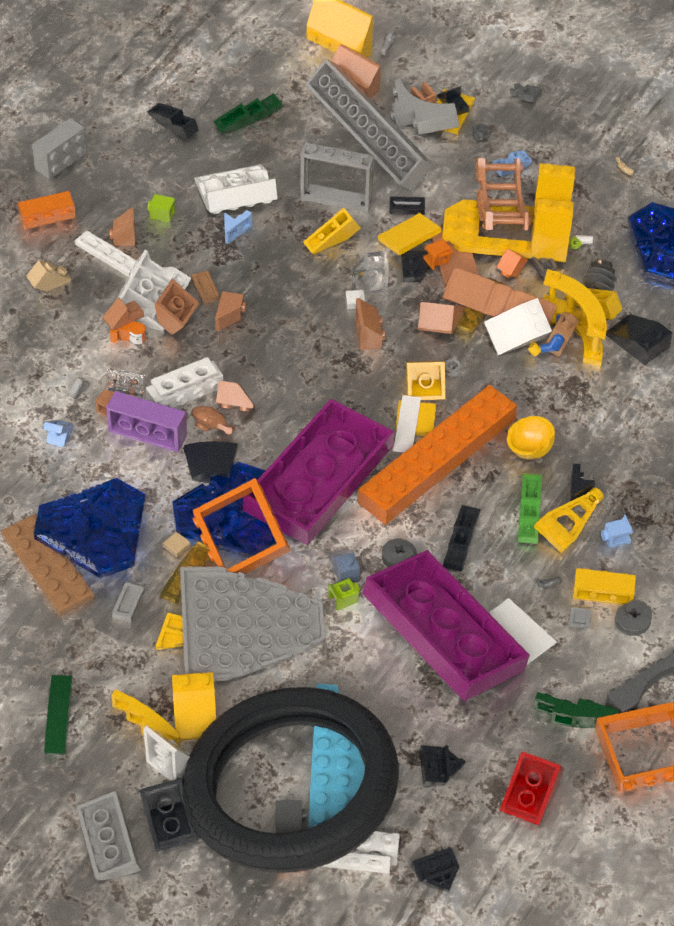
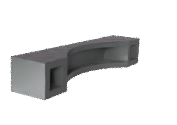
(629, 695)

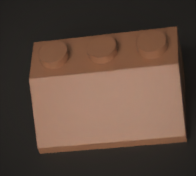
(359, 69)

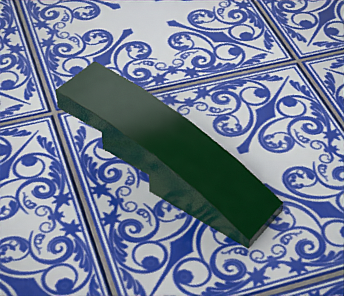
(246, 115)
(58, 715)

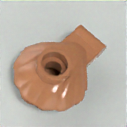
(210, 418)

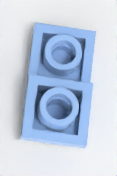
(524, 158)

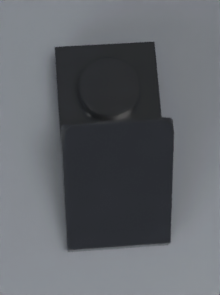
(454, 96)
(579, 485)

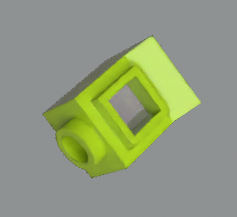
(345, 593)

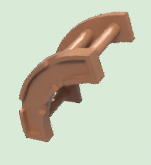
(492, 218)

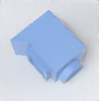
(617, 532)

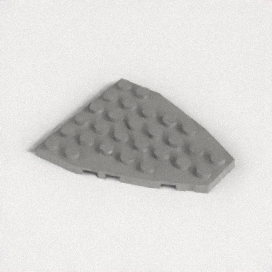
(243, 622)

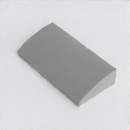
(108, 837)

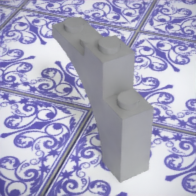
(423, 115)

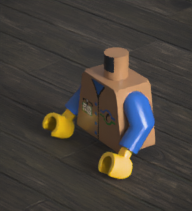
(559, 336)

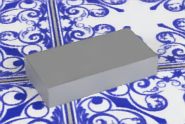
(128, 602)

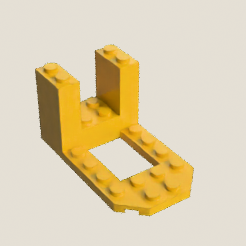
(549, 218)

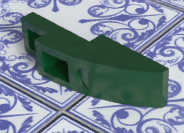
(566, 713)

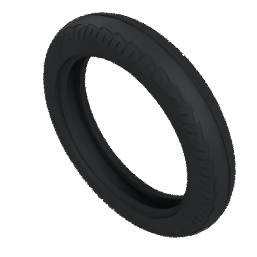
(303, 848)

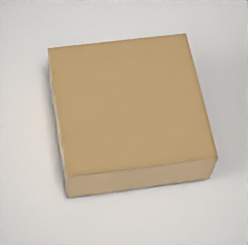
(176, 544)

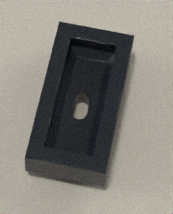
(407, 205)

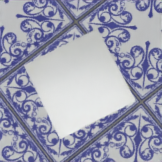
(522, 629)

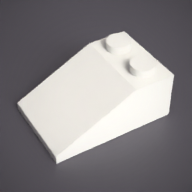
(518, 327)
(165, 755)

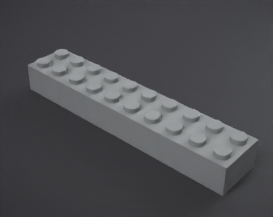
(369, 124)

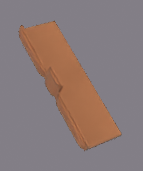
(487, 296)

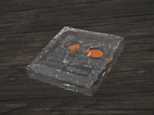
(125, 382)

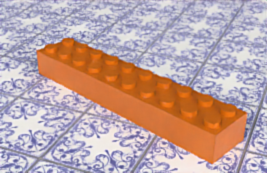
(437, 454)

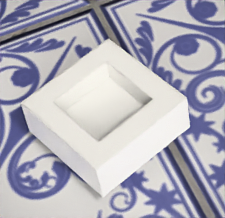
(351, 297)

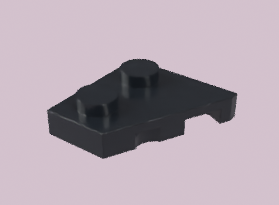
(414, 266)

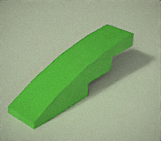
(529, 508)

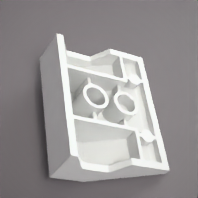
(236, 188)
(146, 285)

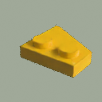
(171, 633)

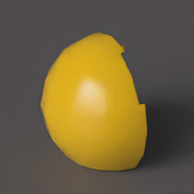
(531, 437)

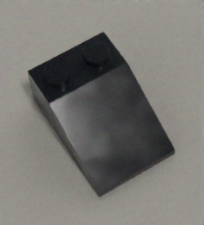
(641, 337)
(167, 815)

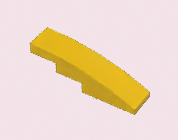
(143, 715)

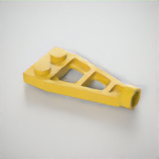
(555, 532)

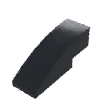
(174, 120)

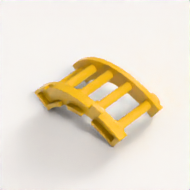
(592, 319)

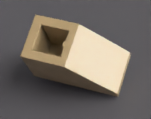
(47, 276)

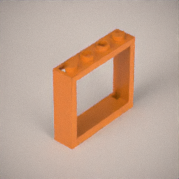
(259, 559)
(631, 720)

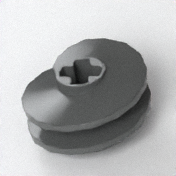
(599, 279)
(397, 551)
(633, 618)

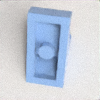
(236, 226)
(58, 432)

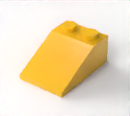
(193, 704)

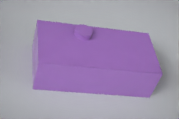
(146, 421)

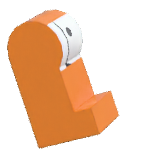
(131, 332)

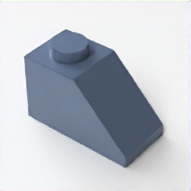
(345, 565)

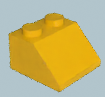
(426, 379)

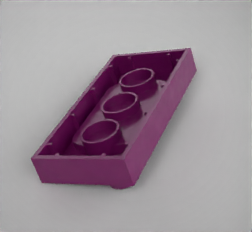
(321, 470)
(445, 625)

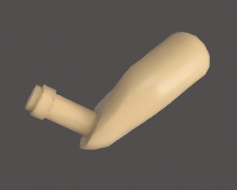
(623, 167)

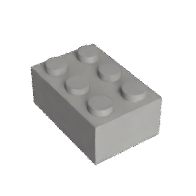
(59, 148)

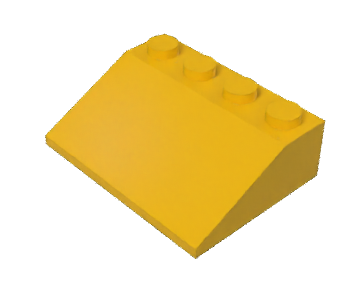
(340, 23)

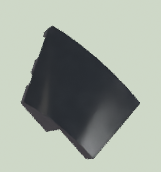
(210, 459)

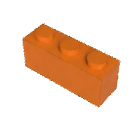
(46, 210)

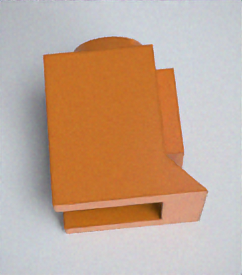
(438, 254)

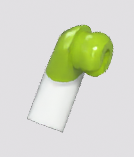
(579, 240)

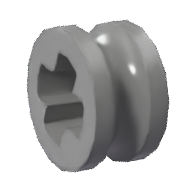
(452, 372)

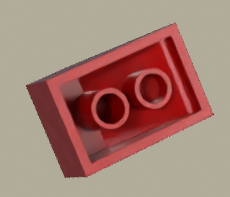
(531, 788)

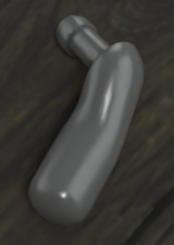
(548, 583)

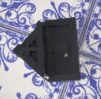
(438, 765)
(437, 869)

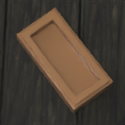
(205, 287)

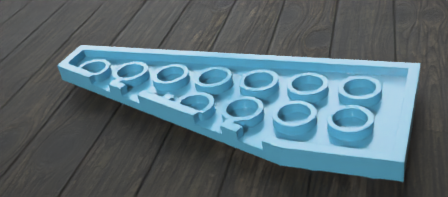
(334, 772)

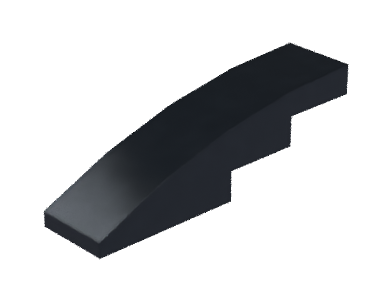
(461, 538)

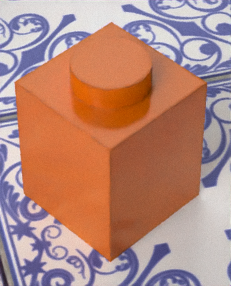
(511, 263)

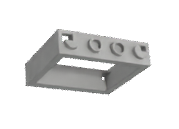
(334, 196)

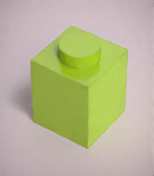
(161, 208)

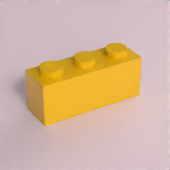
(603, 586)

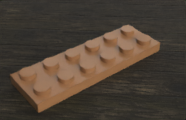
(49, 569)

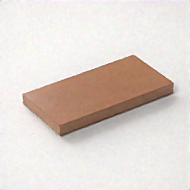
(457, 260)

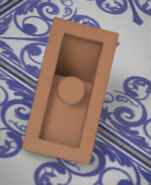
(122, 314)

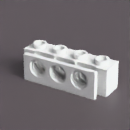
(185, 384)
(366, 860)

